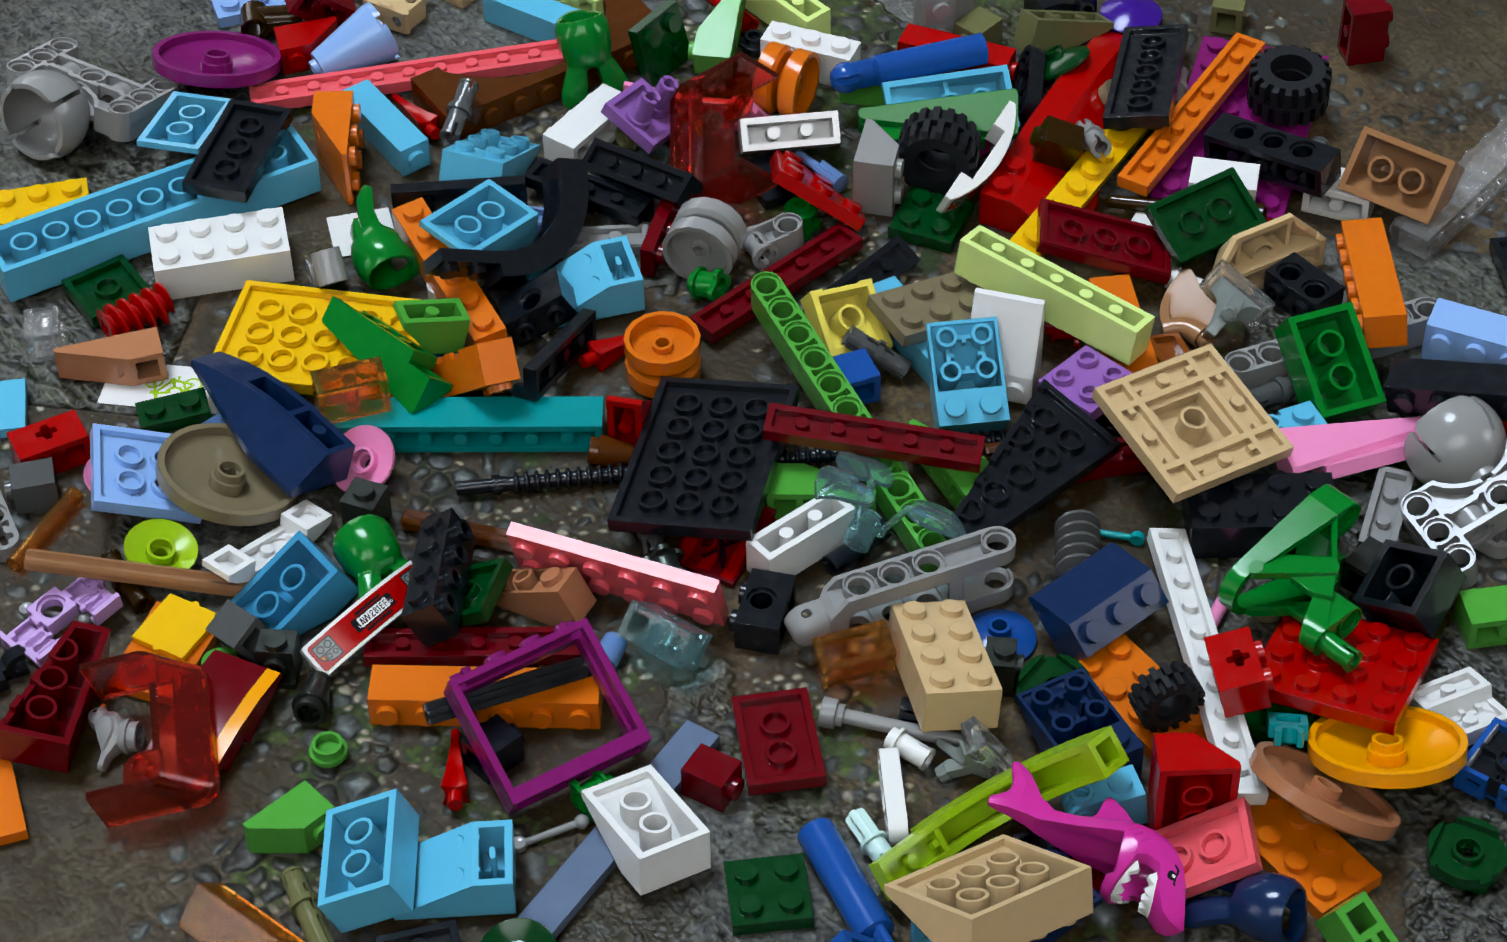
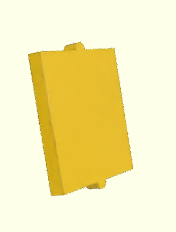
(174, 628)

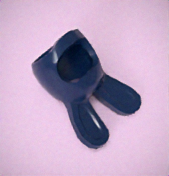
(1254, 907)

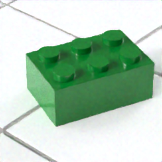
(1330, 362)

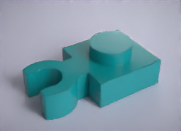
(1287, 728)

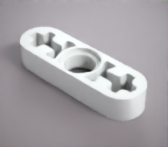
(892, 794)

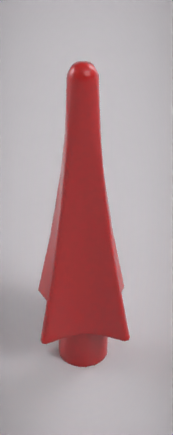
(422, 119)
(602, 352)
(454, 779)

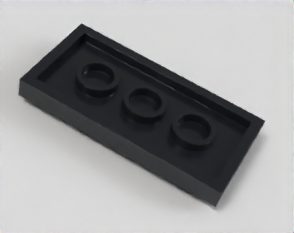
(237, 150)

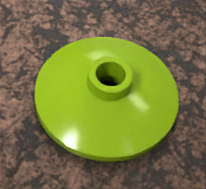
(163, 539)

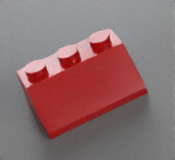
(1188, 778)

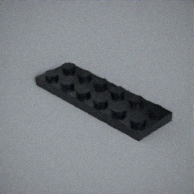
(1146, 77)

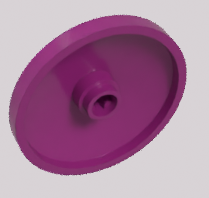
(216, 59)

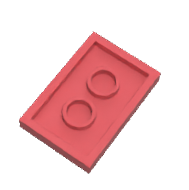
(1215, 846)

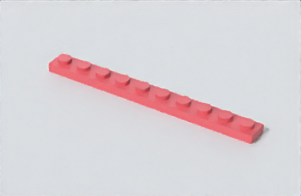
(397, 76)

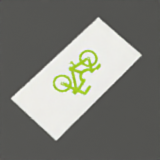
(180, 380)

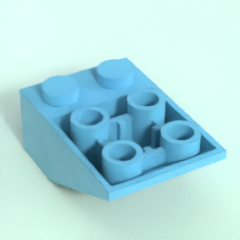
(487, 156)
(605, 278)
(967, 375)
(466, 872)

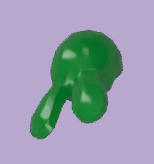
(586, 44)
(376, 247)
(367, 551)

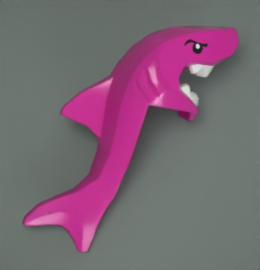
(1135, 858)

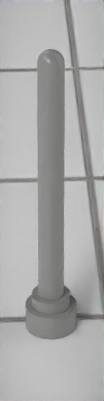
(836, 714)

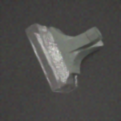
(1235, 299)
(977, 754)

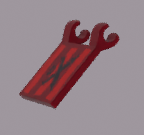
(718, 557)

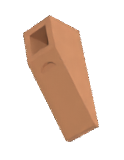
(117, 359)
(547, 594)

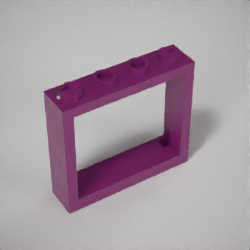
(530, 651)

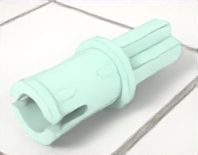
(871, 839)

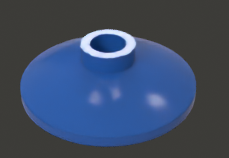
(1008, 625)

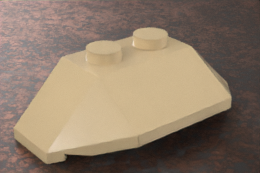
(1269, 243)

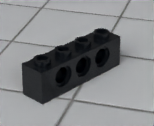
(1281, 155)

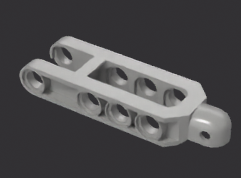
(961, 575)

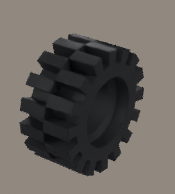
(1166, 696)

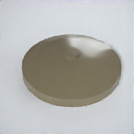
(215, 480)

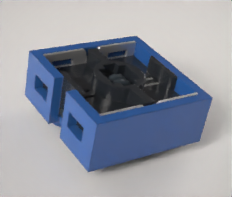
(1487, 766)

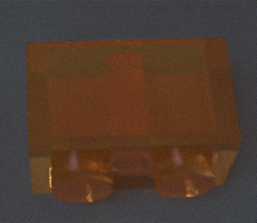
(351, 390)
(853, 653)

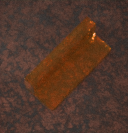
(224, 916)

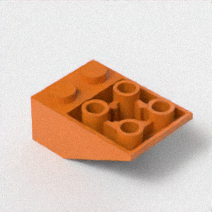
(339, 139)

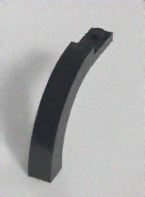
(563, 217)

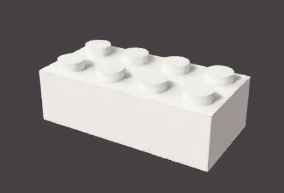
(221, 252)

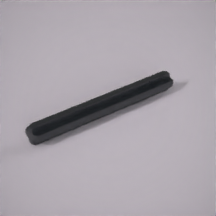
(512, 688)

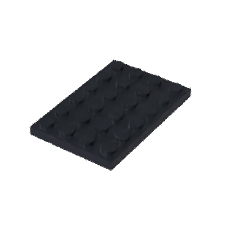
(701, 460)

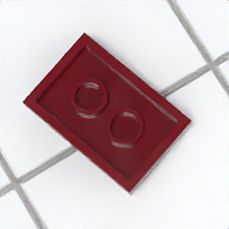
(778, 741)

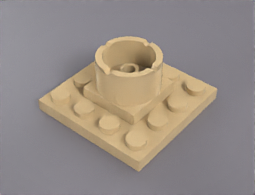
(1192, 422)

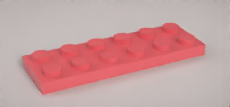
(622, 574)

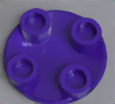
(1131, 13)

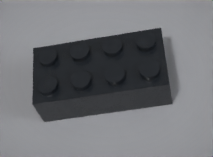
(1242, 511)

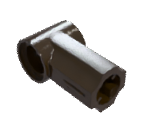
(260, 19)

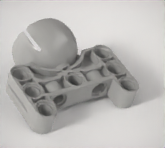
(69, 93)
(1459, 480)

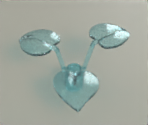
(843, 485)

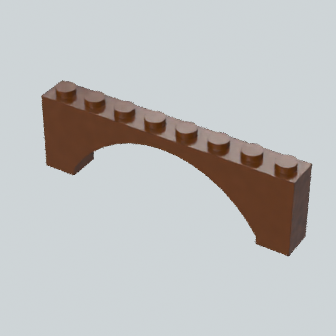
(510, 97)

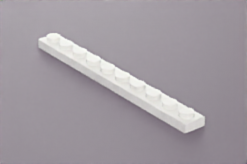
(1191, 623)

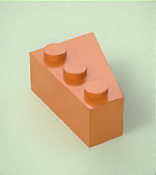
(479, 368)

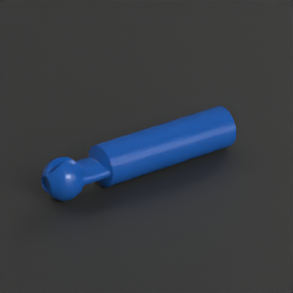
(911, 63)
(844, 880)

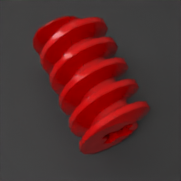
(136, 311)

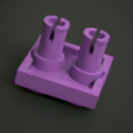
(643, 112)
(1081, 374)

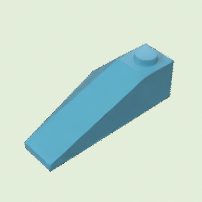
(947, 85)

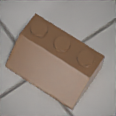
(1400, 176)

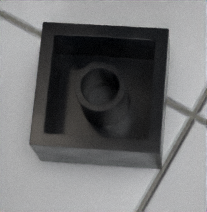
(1410, 587)

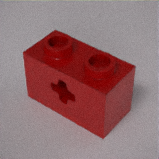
(56, 437)
(1238, 671)

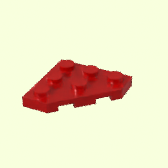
(814, 188)

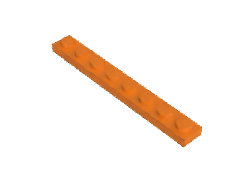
(1190, 115)

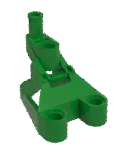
(1310, 573)

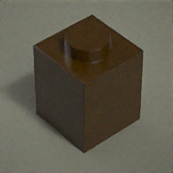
(1057, 143)

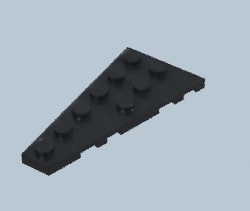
(1036, 461)

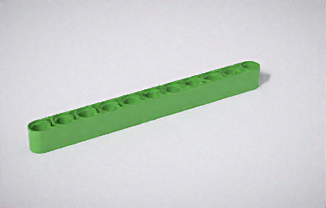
(832, 392)

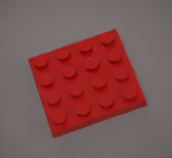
(1371, 694)

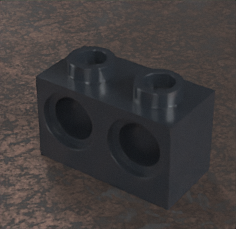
(1301, 286)

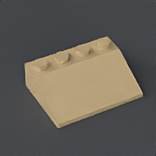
(995, 893)

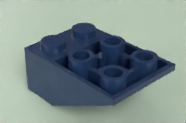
(1072, 708)

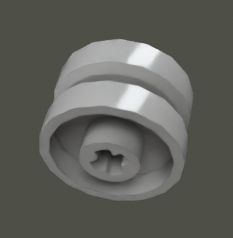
(704, 235)

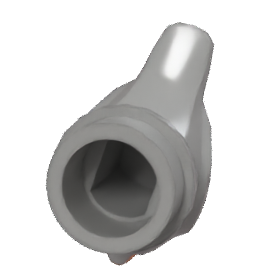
(115, 735)

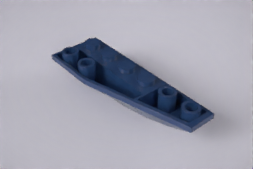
(275, 425)

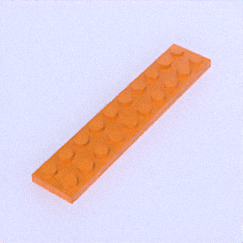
(1286, 841)

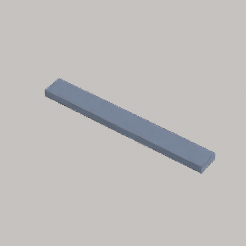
(592, 860)

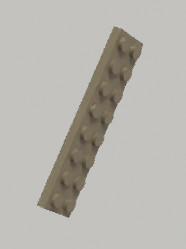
(941, 299)

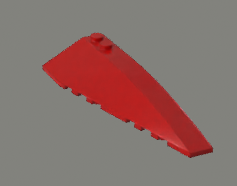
(1021, 182)

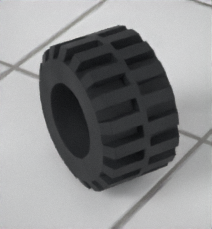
(1289, 85)
(939, 131)

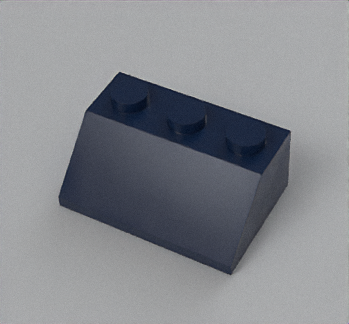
(1097, 601)

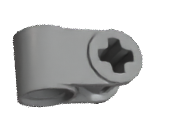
(774, 239)
(325, 267)

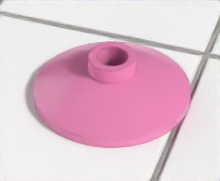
(369, 444)

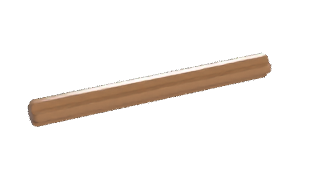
(129, 572)

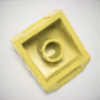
(838, 309)

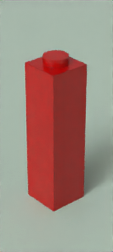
(998, 54)

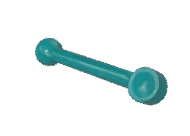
(1136, 537)

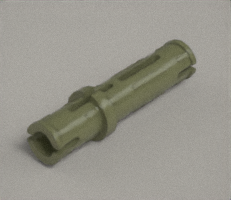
(304, 905)

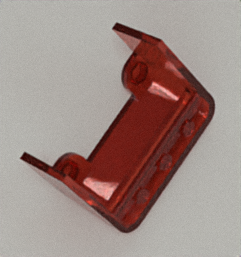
(704, 132)
(184, 758)

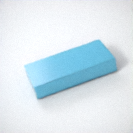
(13, 405)

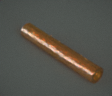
(46, 527)

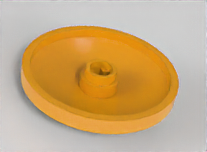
(1419, 753)

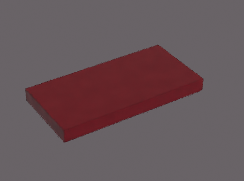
(1101, 241)

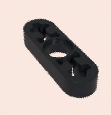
(1030, 80)

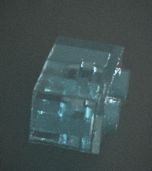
(664, 634)

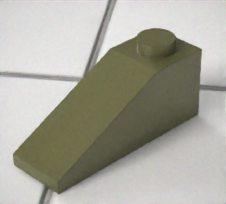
(1055, 27)

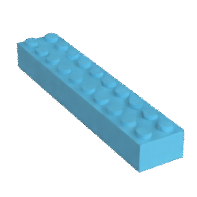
(116, 220)

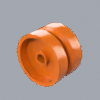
(795, 82)
(661, 346)

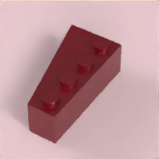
(54, 707)

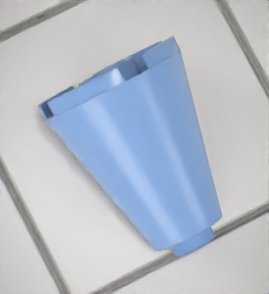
(356, 44)

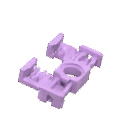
(81, 596)

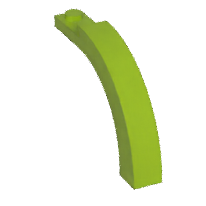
(969, 817)

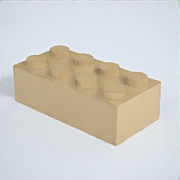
(944, 665)

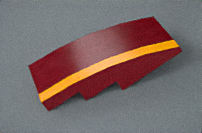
(240, 700)

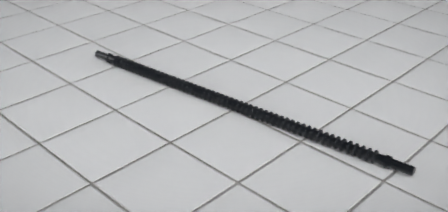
(499, 484)

